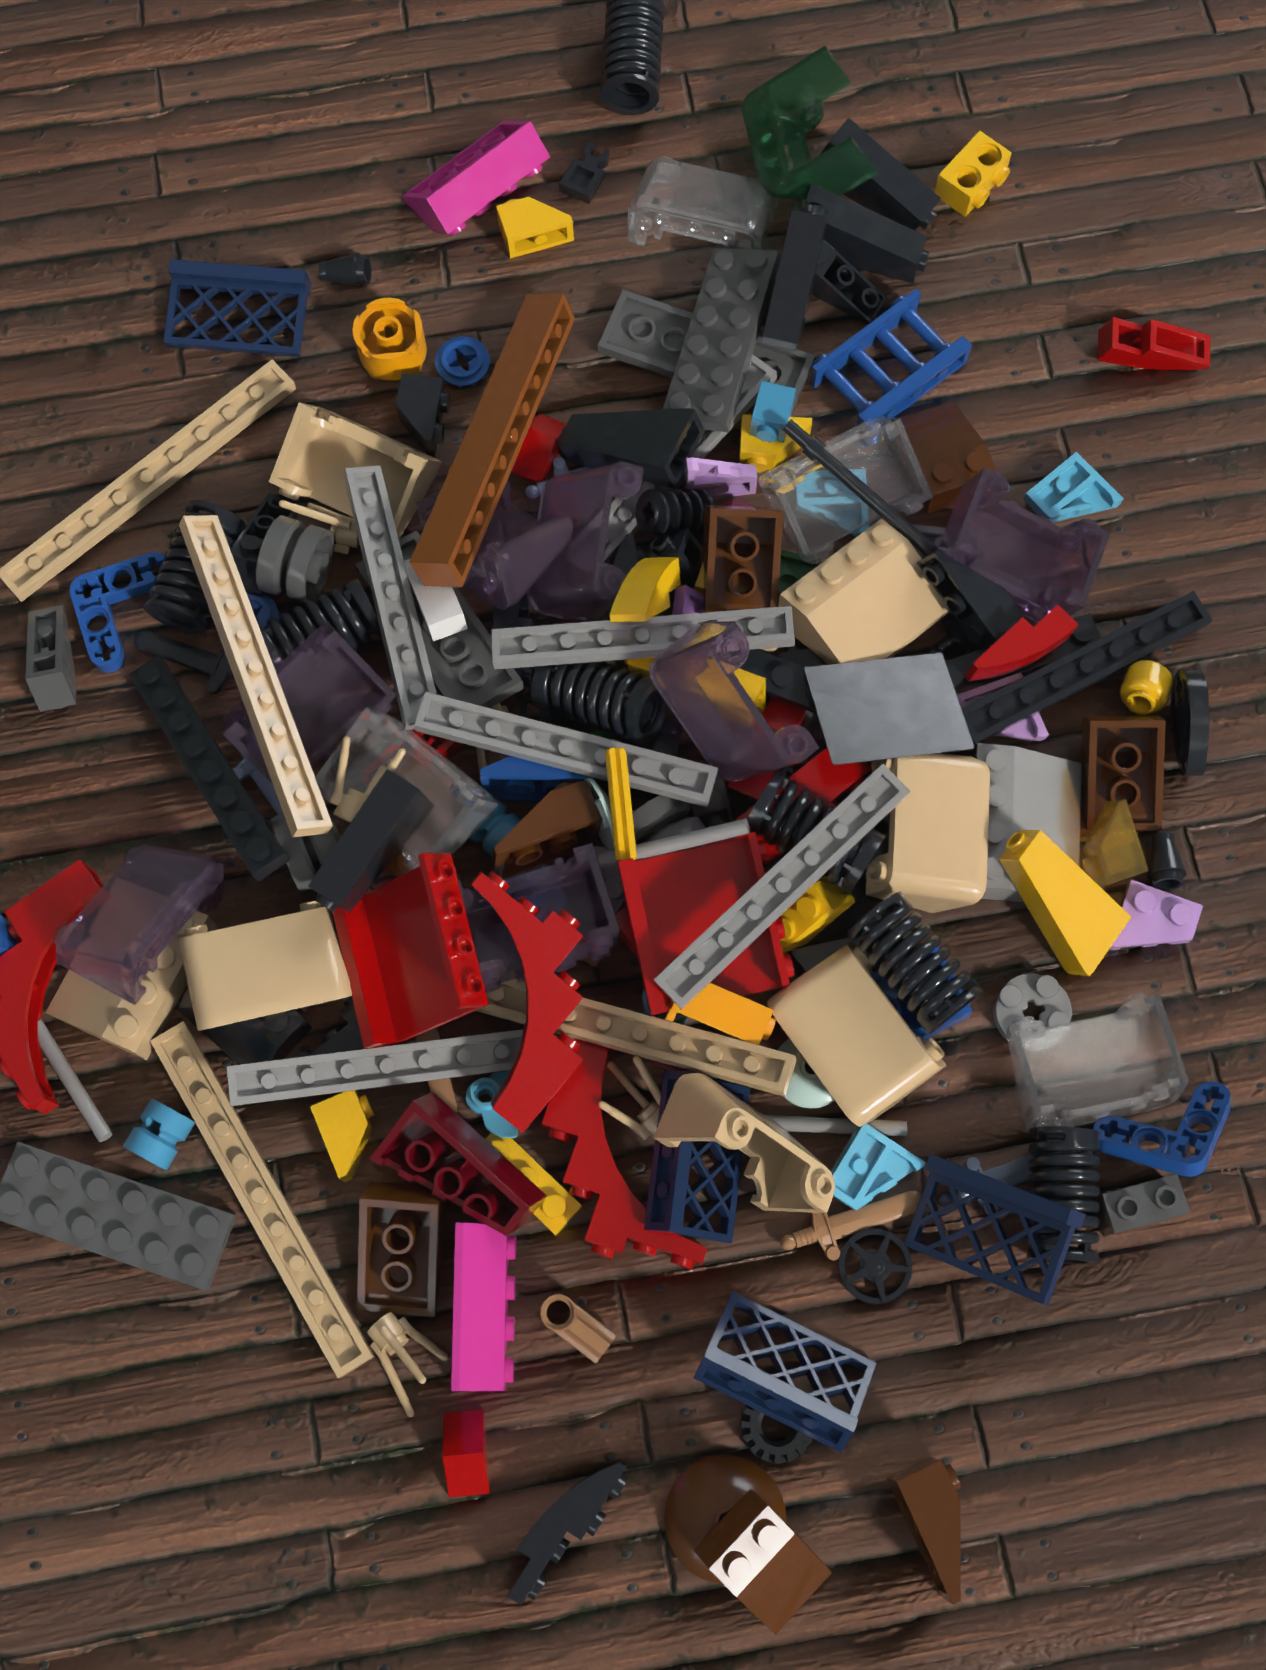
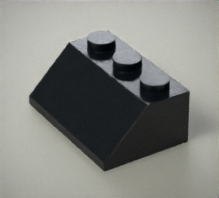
(254, 1039)

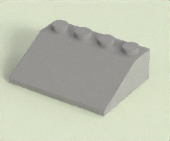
(1028, 794)

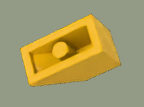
(532, 226)
(767, 454)
(344, 1129)

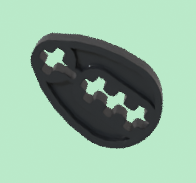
(1190, 721)

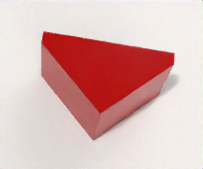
(538, 449)
(465, 1453)

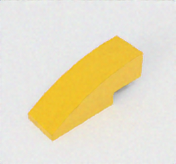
(646, 590)

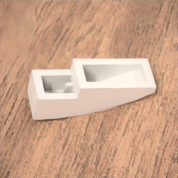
(438, 606)

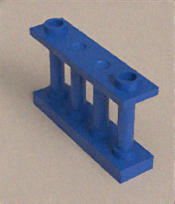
(922, 375)

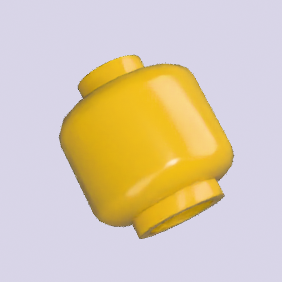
(1146, 687)

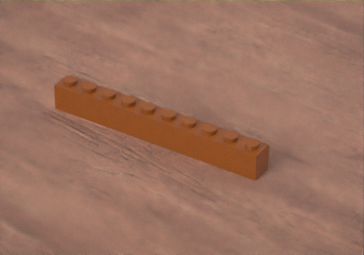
(492, 442)

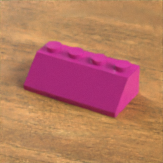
(478, 176)
(481, 1309)

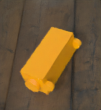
(728, 1013)

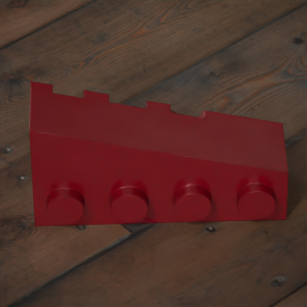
(458, 1165)

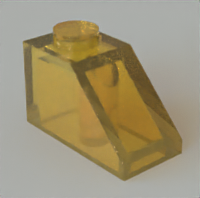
(1113, 846)

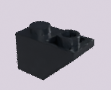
(421, 407)

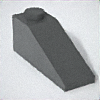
(50, 659)

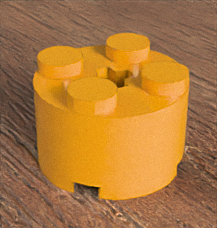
(390, 339)

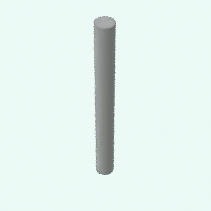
(681, 841)
(72, 1084)
(836, 1125)

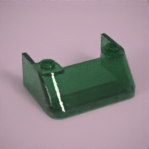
(776, 127)

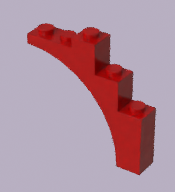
(27, 973)
(543, 1057)
(592, 1171)

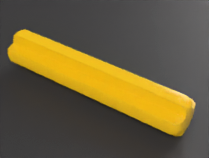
(620, 803)

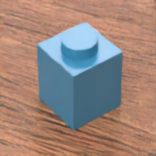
(772, 411)

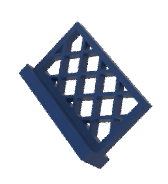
(243, 280)
(670, 1175)
(1013, 1201)
(776, 1393)

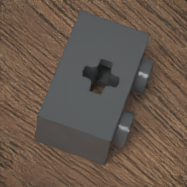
(1141, 1205)

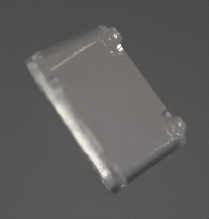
(700, 205)
(823, 509)
(458, 799)
(1096, 1065)

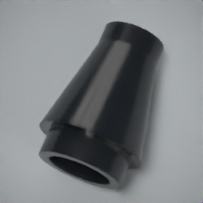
(347, 270)
(1166, 865)

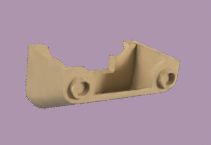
(326, 443)
(936, 833)
(264, 966)
(854, 1036)
(781, 1168)

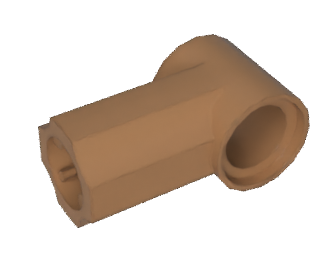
(580, 1329)

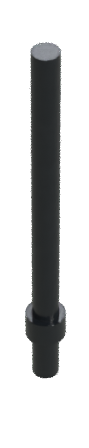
(814, 449)

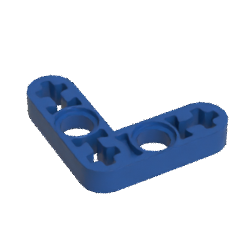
(100, 603)
(1173, 1145)

